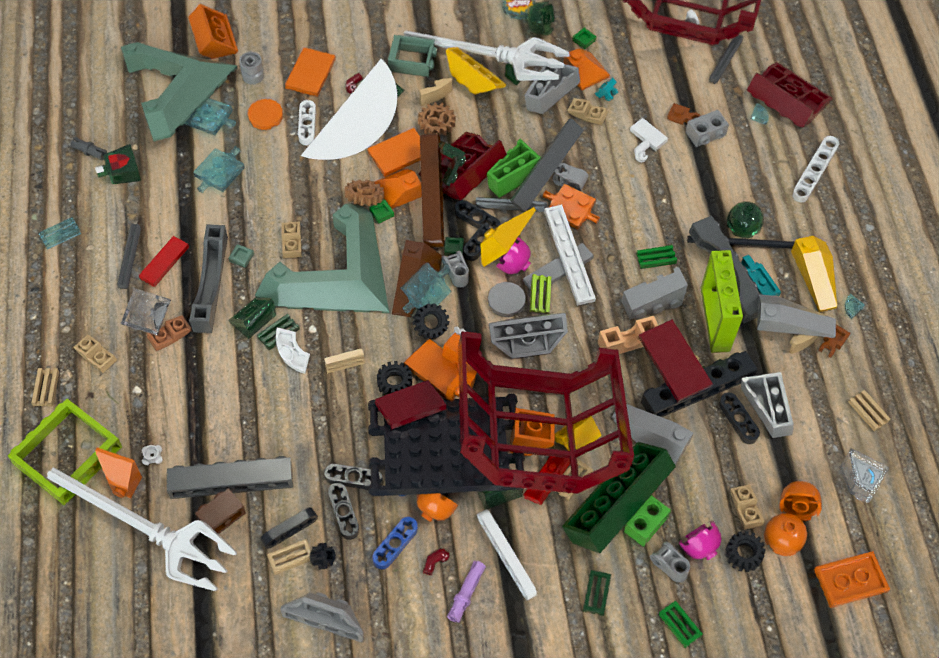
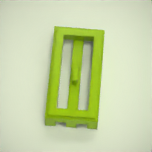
(541, 279)

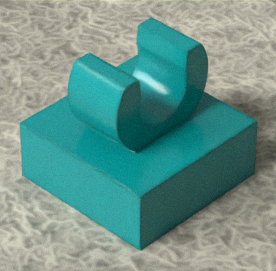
(606, 88)

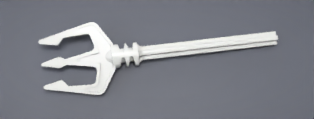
(518, 57)
(176, 543)

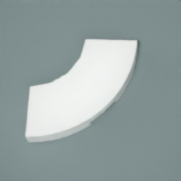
(290, 351)

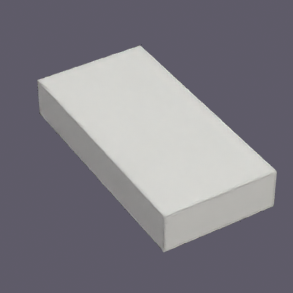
(646, 131)

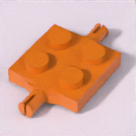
(575, 205)

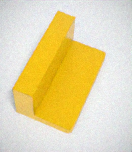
(584, 432)

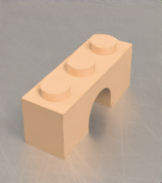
(626, 340)

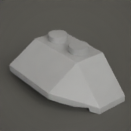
(528, 334)
(324, 614)

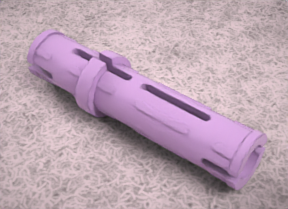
(463, 598)

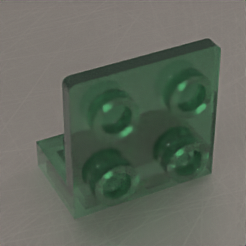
(457, 160)

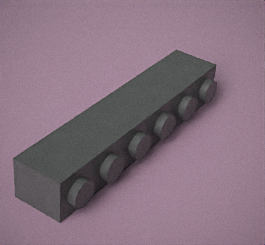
(237, 476)

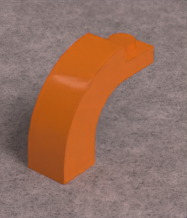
(450, 352)

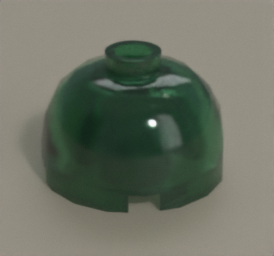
(540, 18)
(745, 219)

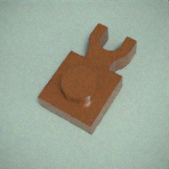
(681, 114)
(837, 342)

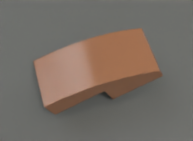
(170, 333)

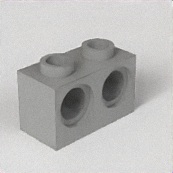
(707, 128)

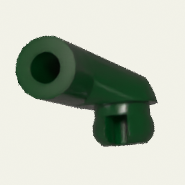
(510, 75)

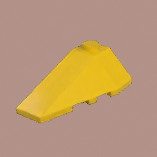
(500, 240)
(817, 270)

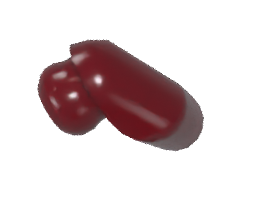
(351, 83)
(433, 558)

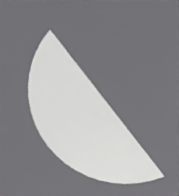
(359, 119)

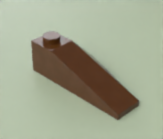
(413, 258)

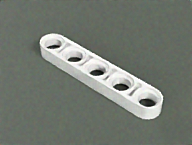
(815, 175)
(507, 555)

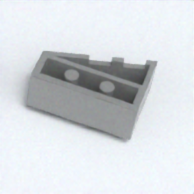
(770, 402)

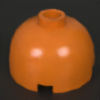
(801, 500)
(435, 506)
(785, 534)

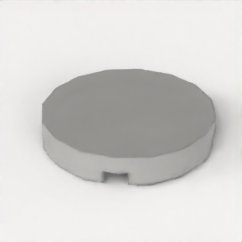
(506, 299)

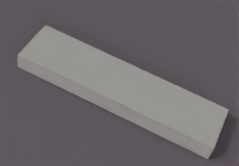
(556, 269)

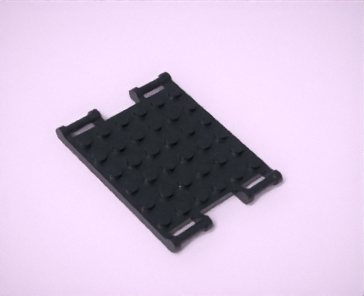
(428, 455)

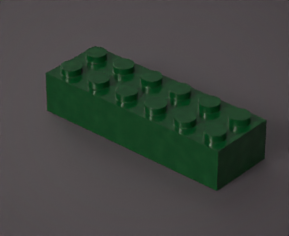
(618, 498)

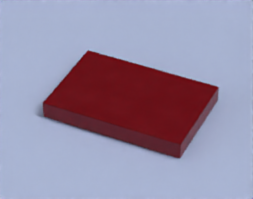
(410, 404)

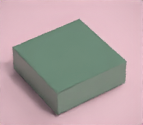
(241, 256)

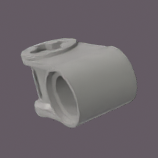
(571, 176)
(457, 267)
(668, 559)

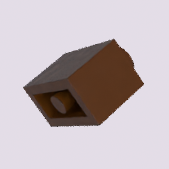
(221, 511)

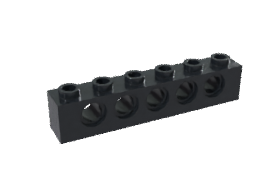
(726, 379)

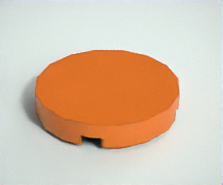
(265, 114)

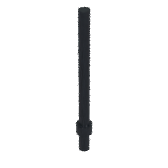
(755, 242)

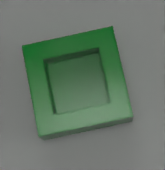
(584, 38)
(381, 211)

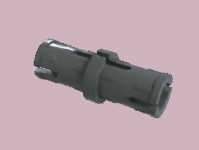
(88, 148)

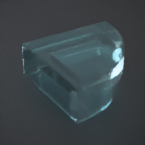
(760, 114)
(853, 306)

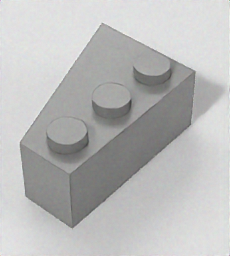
(545, 93)
(656, 296)

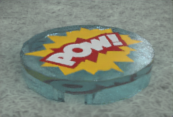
(517, 8)

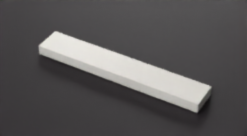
(569, 255)

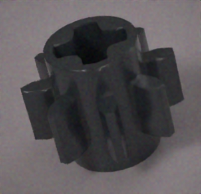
(322, 556)

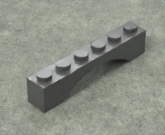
(710, 238)
(205, 303)

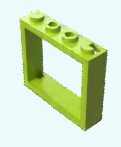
(720, 304)
(47, 425)

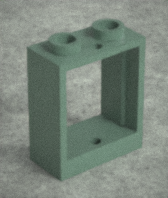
(414, 45)

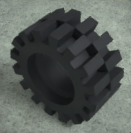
(438, 313)
(390, 370)
(753, 543)

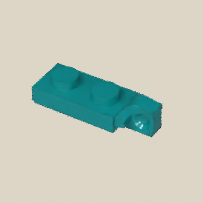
(760, 276)

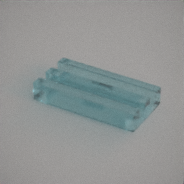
(60, 235)

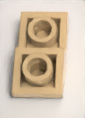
(439, 91)
(584, 110)
(291, 240)
(801, 342)
(95, 354)
(746, 507)

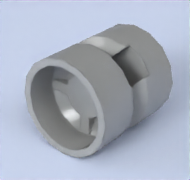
(251, 67)

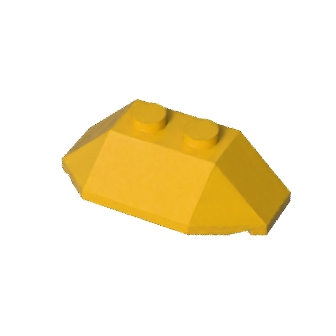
(471, 73)

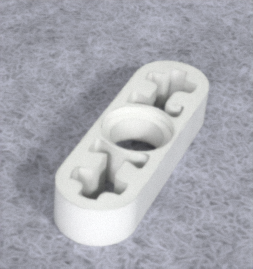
(307, 128)

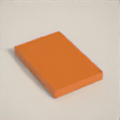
(310, 72)
(396, 152)
(430, 365)
(851, 579)

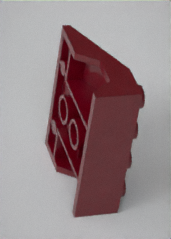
(788, 94)
(478, 161)

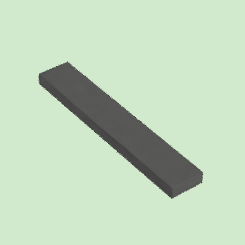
(546, 165)

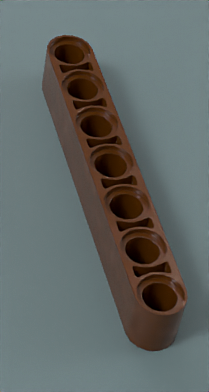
(432, 191)

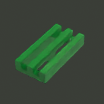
(655, 254)
(691, 639)

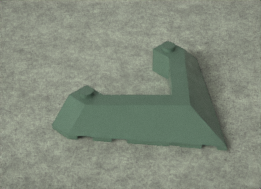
(191, 87)
(353, 289)

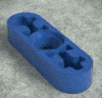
(381, 551)

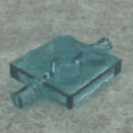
(211, 117)
(219, 170)
(425, 287)

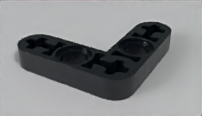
(481, 225)

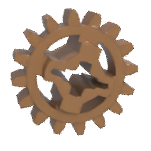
(438, 120)
(364, 192)

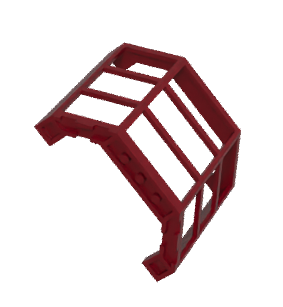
(695, 31)
(471, 446)

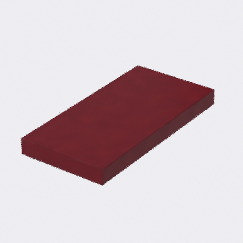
(675, 360)

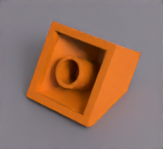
(589, 68)
(401, 187)
(533, 433)
(120, 472)

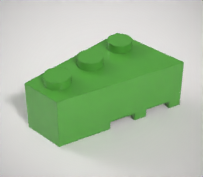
(512, 169)

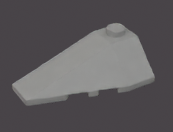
(784, 316)
(658, 432)

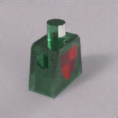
(120, 166)

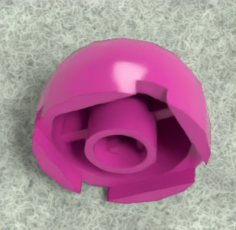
(516, 258)
(702, 542)

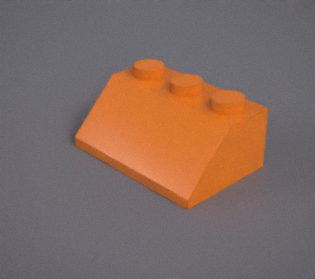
(212, 32)

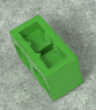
(650, 522)

